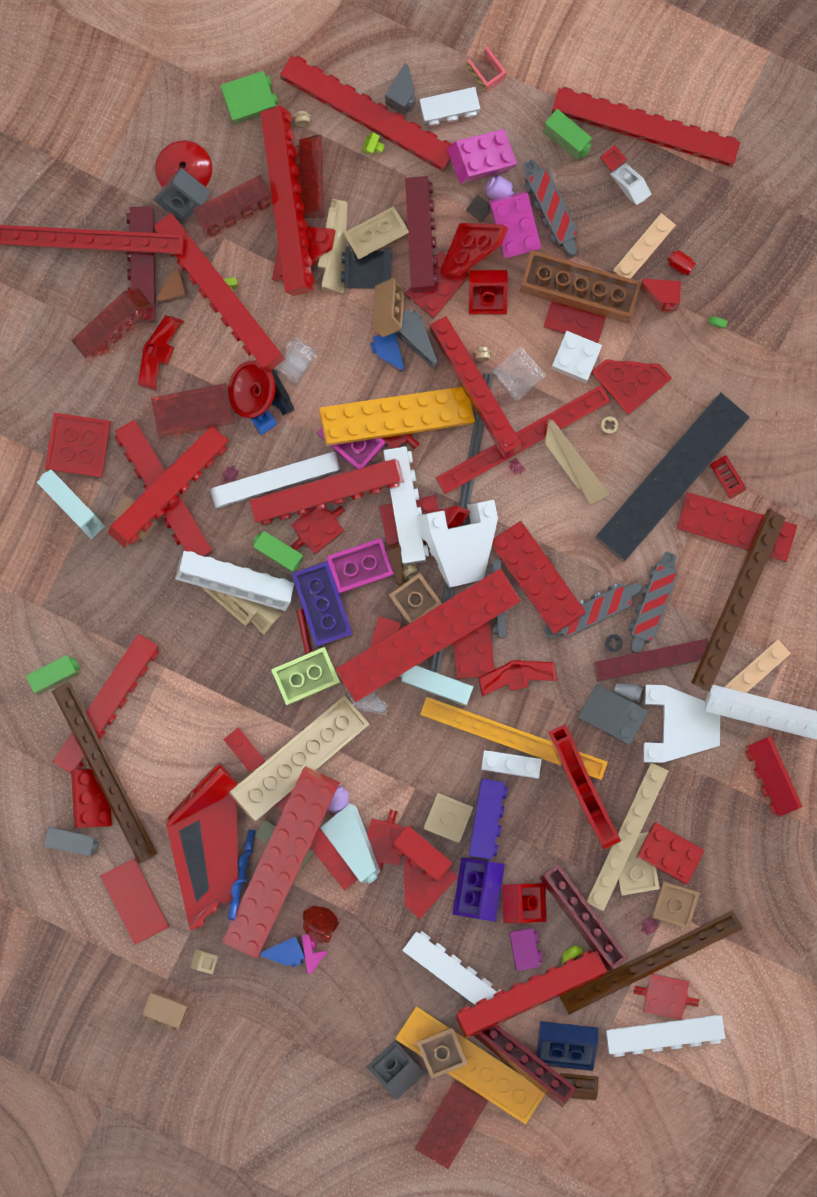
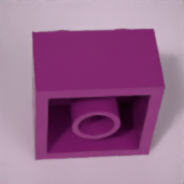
(524, 949)

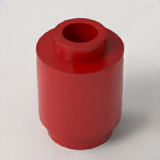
(681, 262)

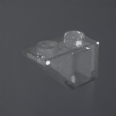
(371, 704)

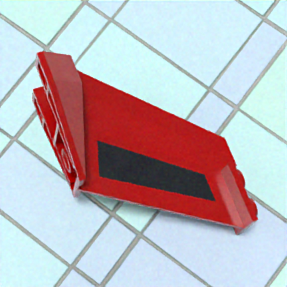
(205, 845)

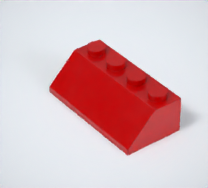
(773, 776)

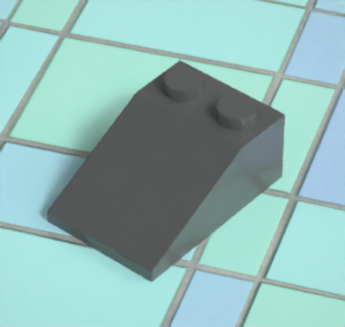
(416, 337)
(613, 714)

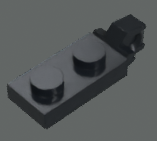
(281, 397)

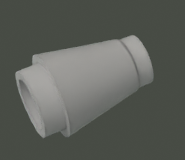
(629, 691)

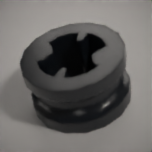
(618, 647)

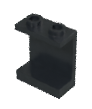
(366, 271)

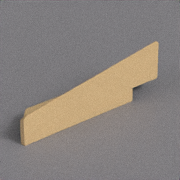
(247, 611)

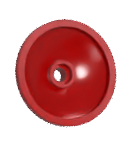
(187, 152)
(251, 390)

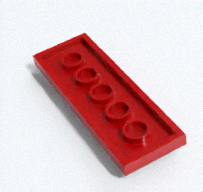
(730, 525)
(537, 577)

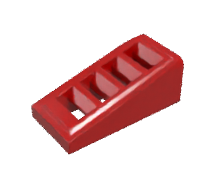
(734, 491)

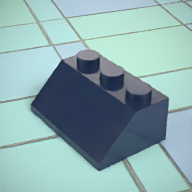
(567, 1045)

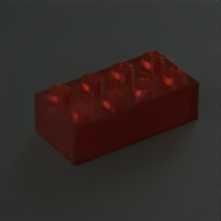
(233, 206)
(112, 323)
(192, 410)
(451, 1124)

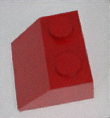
(488, 291)
(662, 293)
(524, 903)

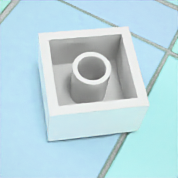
(576, 357)

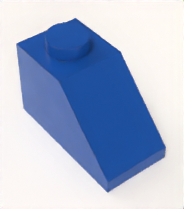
(388, 350)
(286, 953)

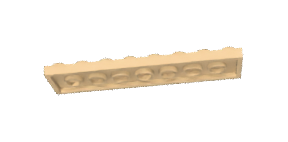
(309, 749)

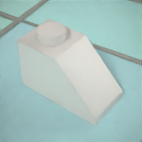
(631, 183)

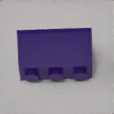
(478, 889)

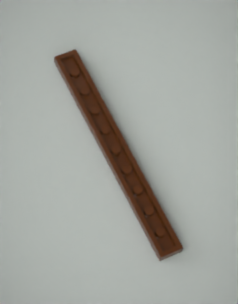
(738, 600)
(104, 772)
(651, 962)

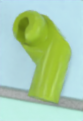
(571, 952)

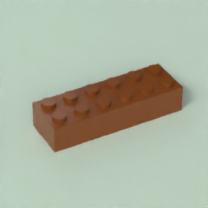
(580, 286)

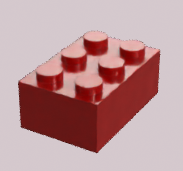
(421, 854)

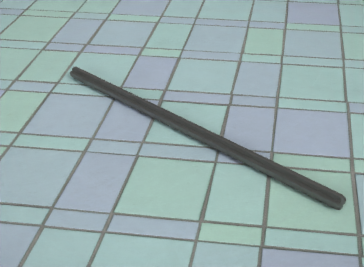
(464, 501)

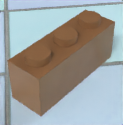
(388, 307)

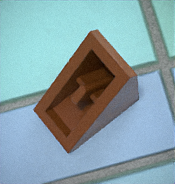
(172, 289)

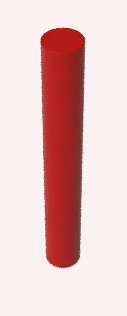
(304, 631)

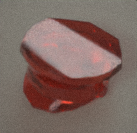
(319, 923)

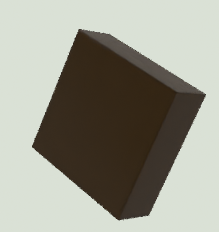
(479, 208)

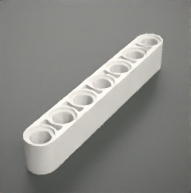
(275, 480)

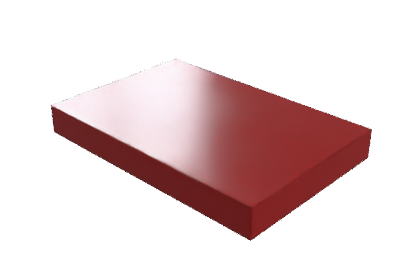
(577, 321)

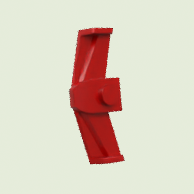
(157, 351)
(516, 674)

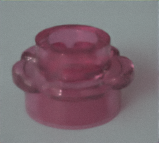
(516, 466)
(230, 474)
(649, 926)

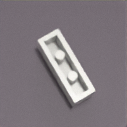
(449, 106)
(511, 764)

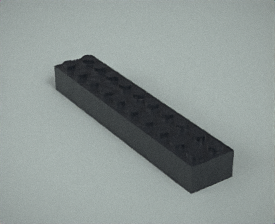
(672, 477)

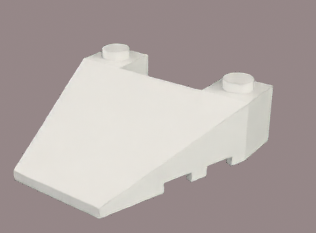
(461, 550)
(685, 725)

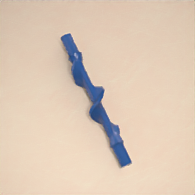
(242, 863)

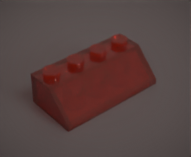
(311, 175)

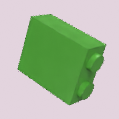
(248, 96)
(568, 135)
(277, 552)
(53, 674)

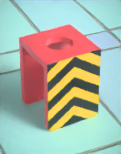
(492, 83)

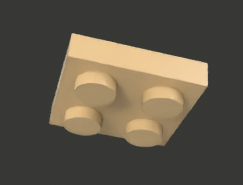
(448, 818)

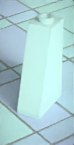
(70, 504)
(437, 685)
(352, 843)

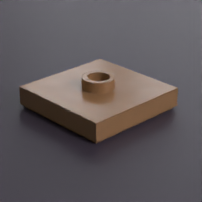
(675, 905)

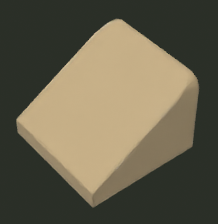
(204, 961)

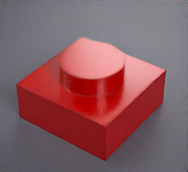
(613, 158)

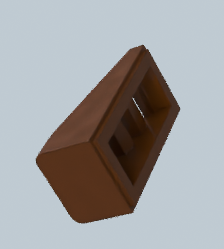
(394, 555)

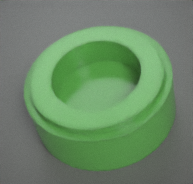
(717, 322)

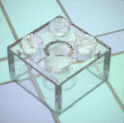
(297, 361)
(518, 374)

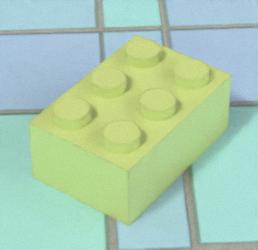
(305, 676)

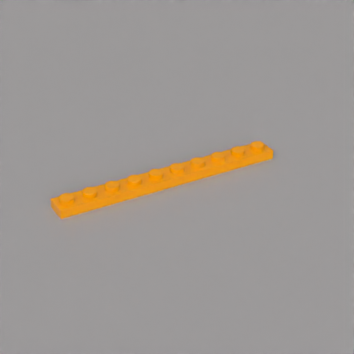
(503, 734)

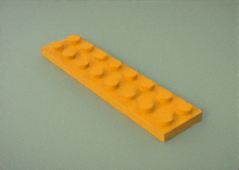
(395, 416)
(483, 1071)

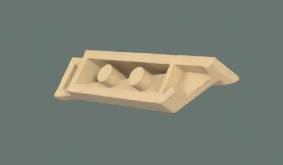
(332, 261)
(573, 464)

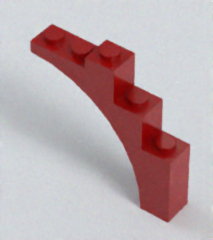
(583, 787)

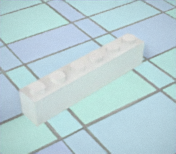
(406, 509)
(234, 580)
(762, 711)
(448, 968)
(665, 1034)

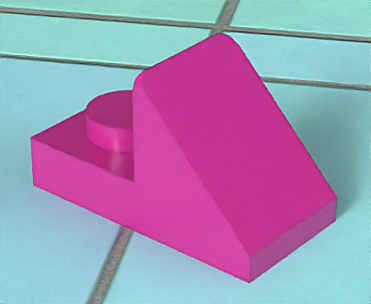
(312, 959)

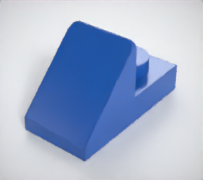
(264, 422)

